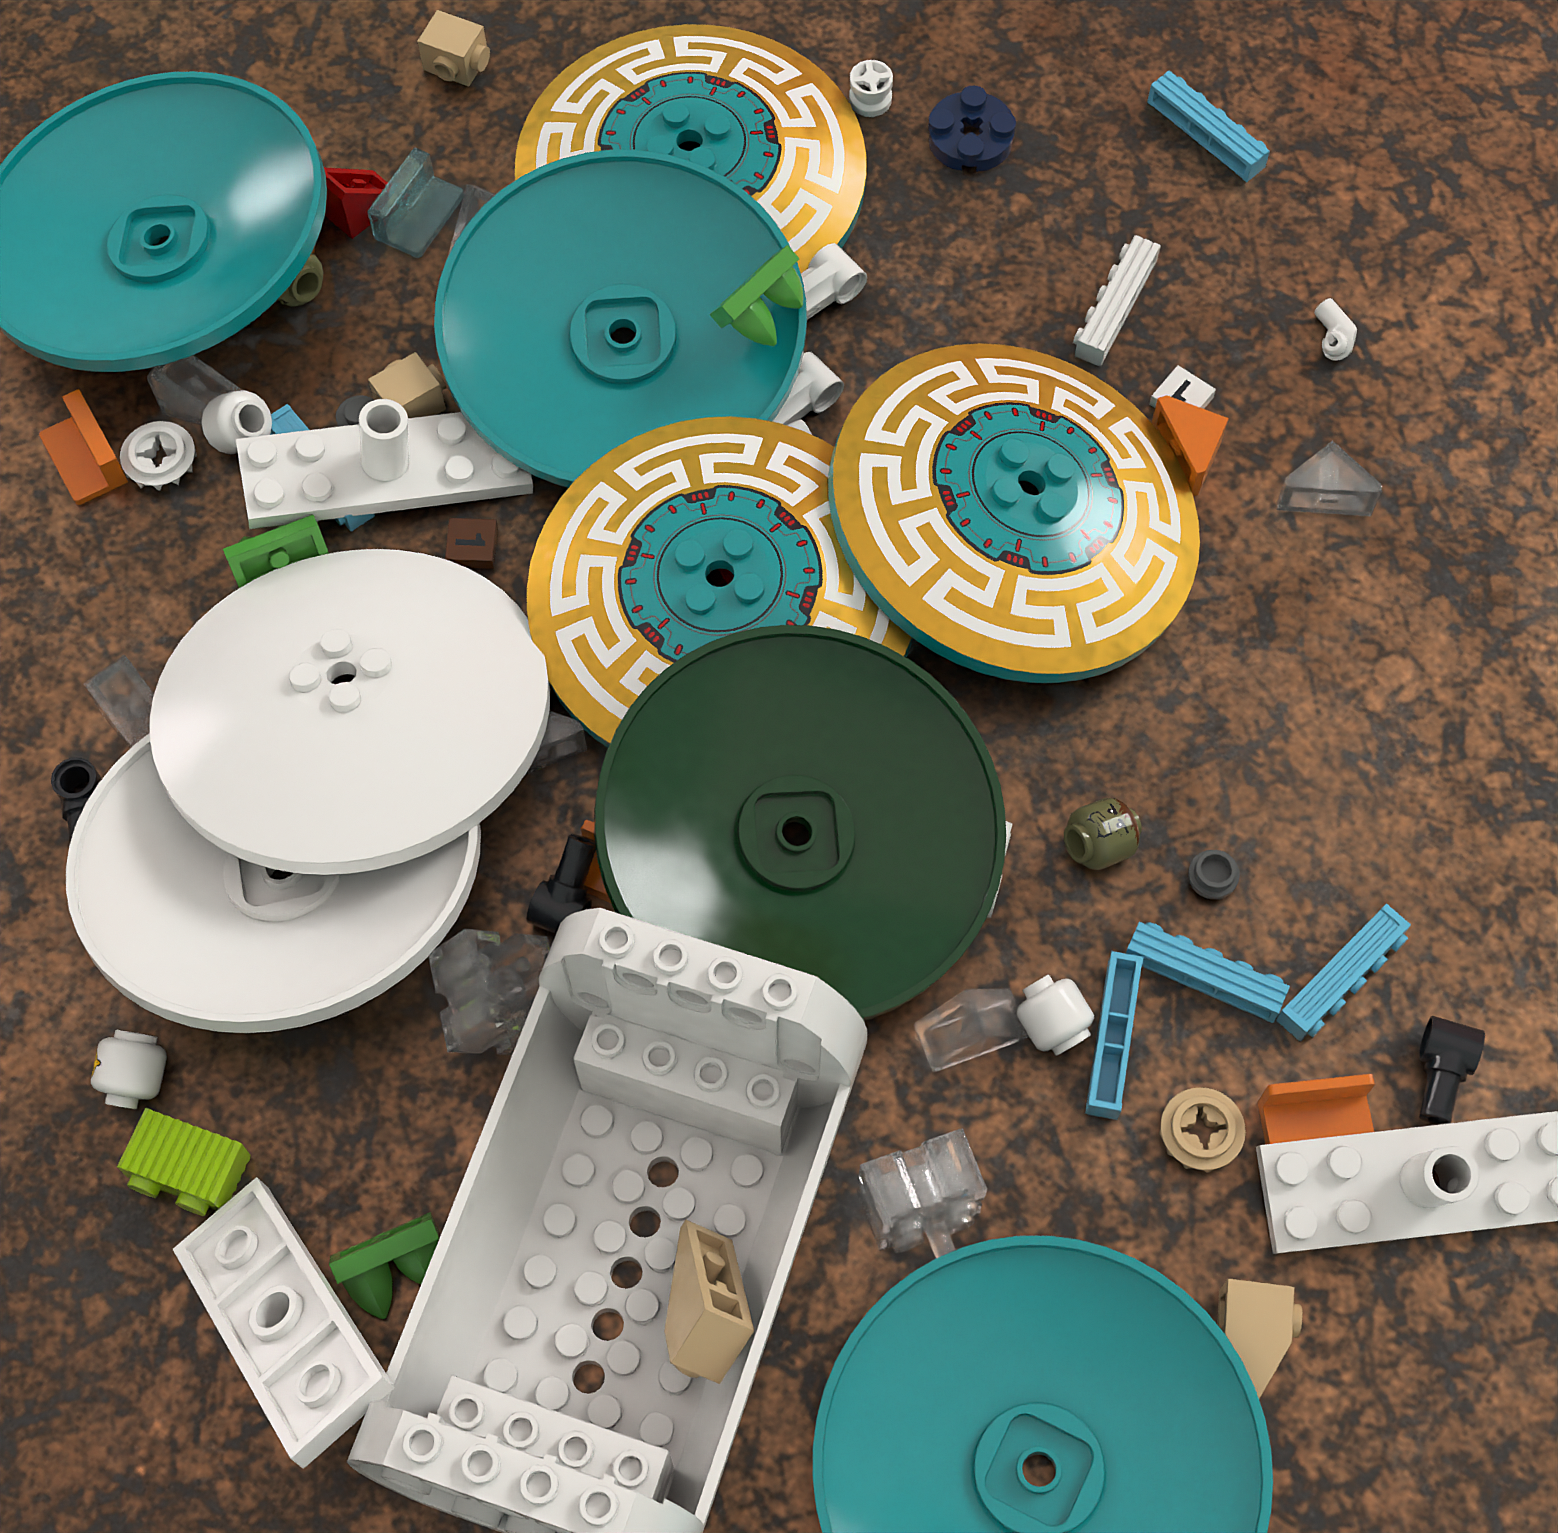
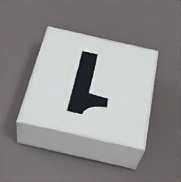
(1184, 387)

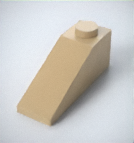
(707, 1305)
(1259, 1325)

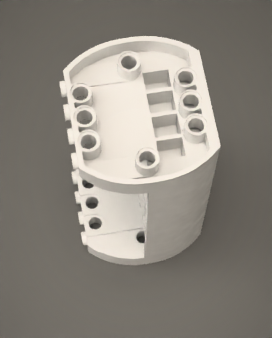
(625, 1062)

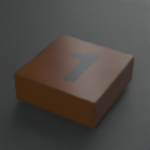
(472, 542)

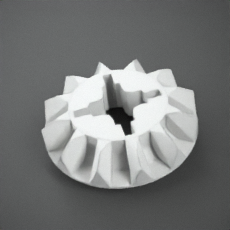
(144, 444)

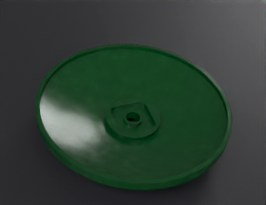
(822, 737)

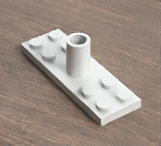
(372, 467)
(1384, 1186)
(282, 1322)

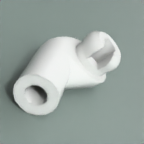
(1340, 330)

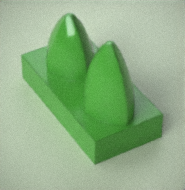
(747, 310)
(275, 549)
(366, 1268)

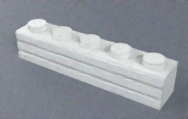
(1116, 300)

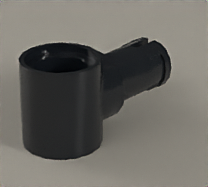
(65, 778)
(566, 889)
(1449, 1054)

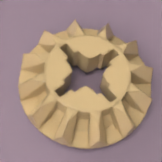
(1217, 1112)

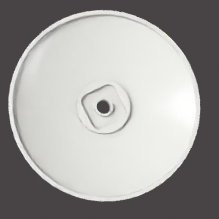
(360, 769)
(225, 941)

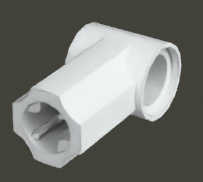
(831, 278)
(813, 390)

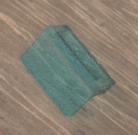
(413, 206)

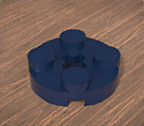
(971, 109)

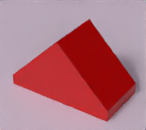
(350, 197)

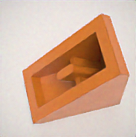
(1191, 435)

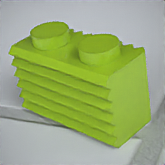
(183, 1162)

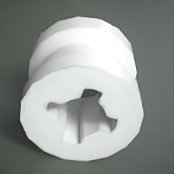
(878, 79)

